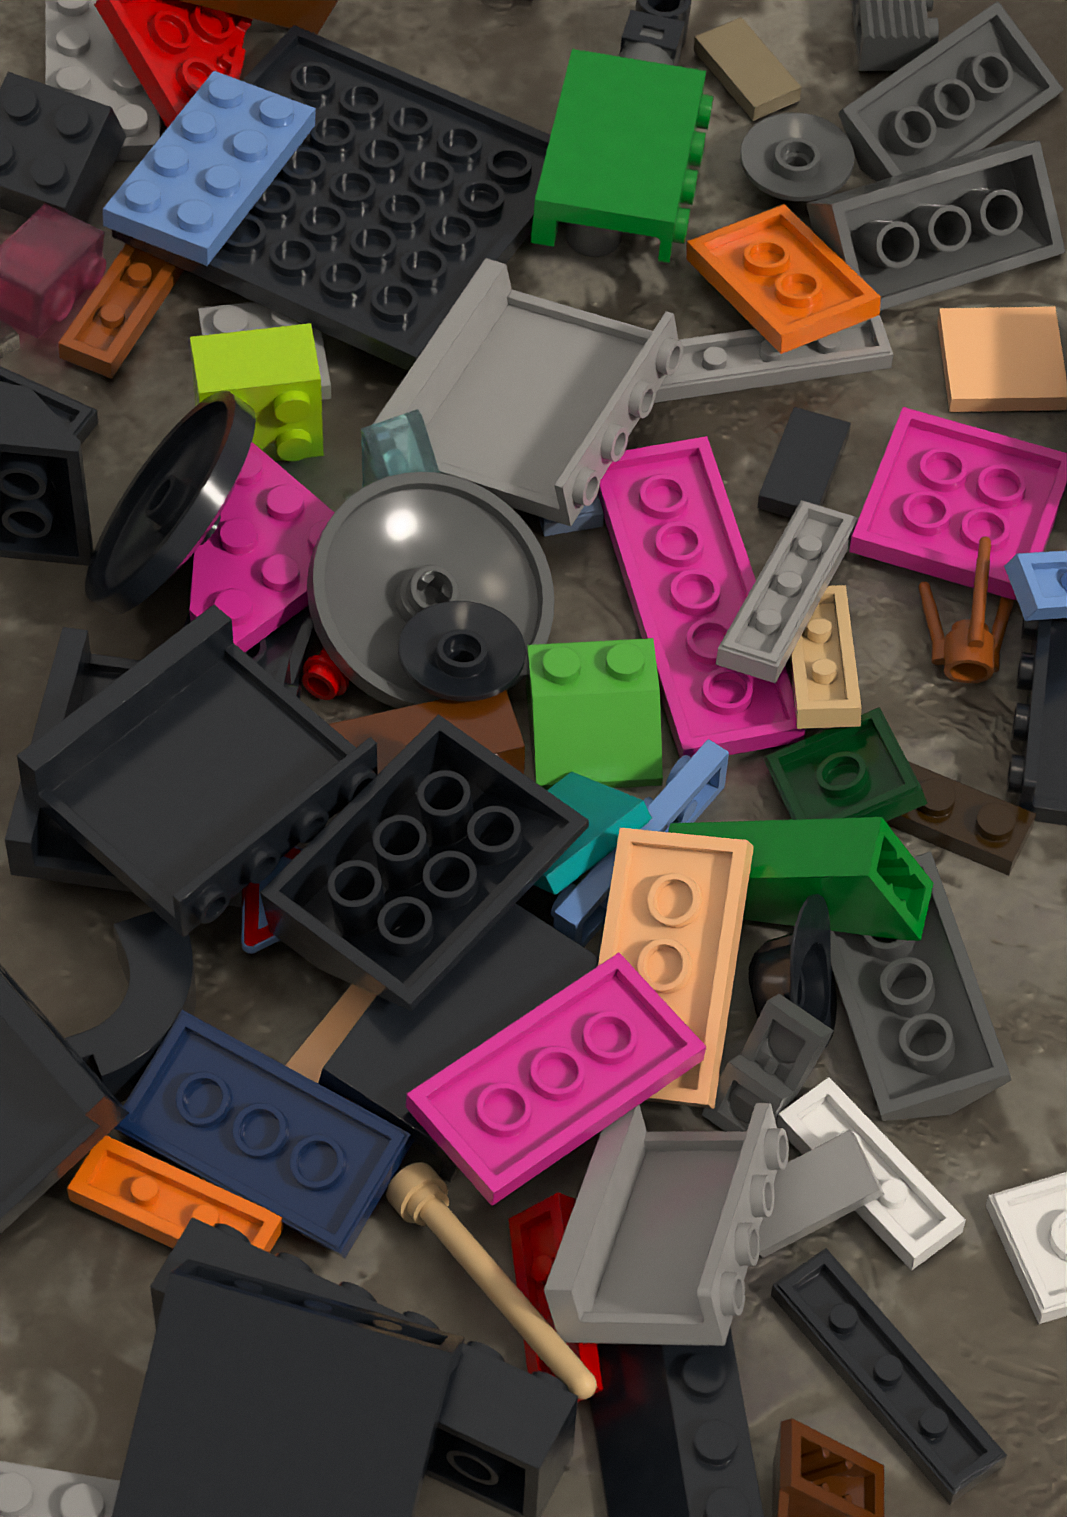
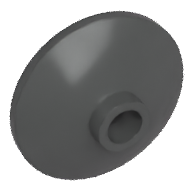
(797, 156)

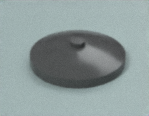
(411, 547)

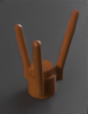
(969, 649)

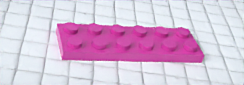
(685, 588)

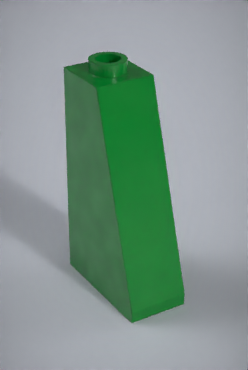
(851, 862)

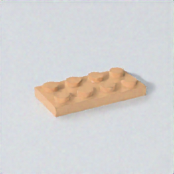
(679, 925)

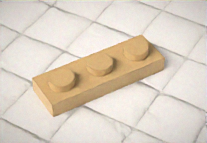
(825, 667)

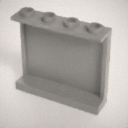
(533, 393)

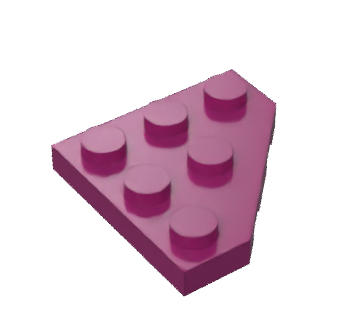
(259, 551)

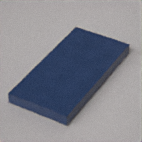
(264, 1133)

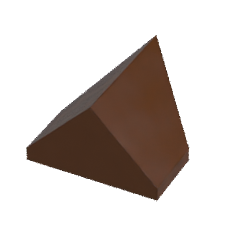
(823, 1476)

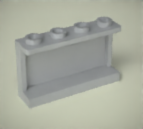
(665, 1232)

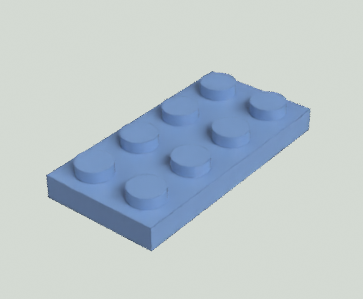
(209, 168)

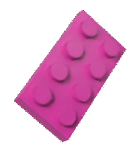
(555, 1078)

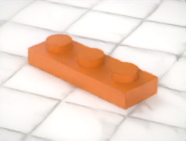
(163, 1198)

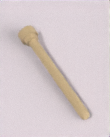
(422, 1199)

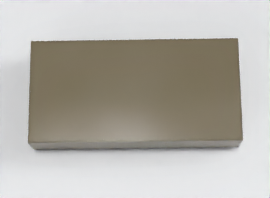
(747, 68)

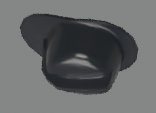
(799, 965)

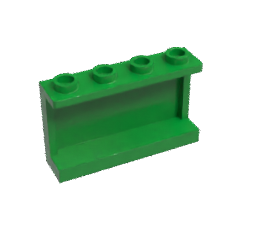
(623, 149)

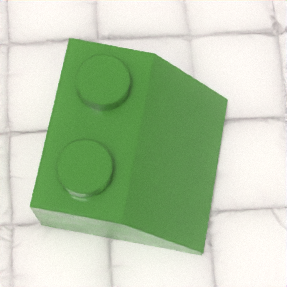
(595, 712)

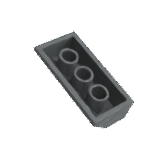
(944, 222)

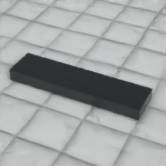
(888, 1376)

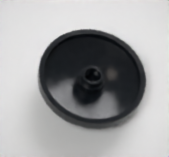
(171, 503)

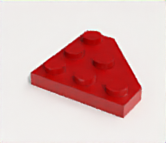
(175, 46)

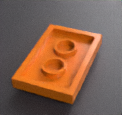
(783, 278)

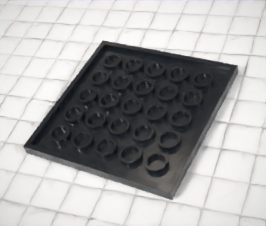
(379, 202)

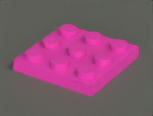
(950, 487)

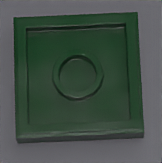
(846, 773)

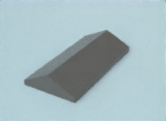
(949, 98)
(919, 1015)

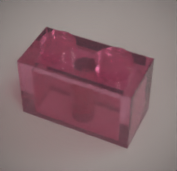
(48, 269)

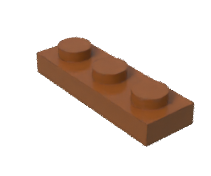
(118, 311)

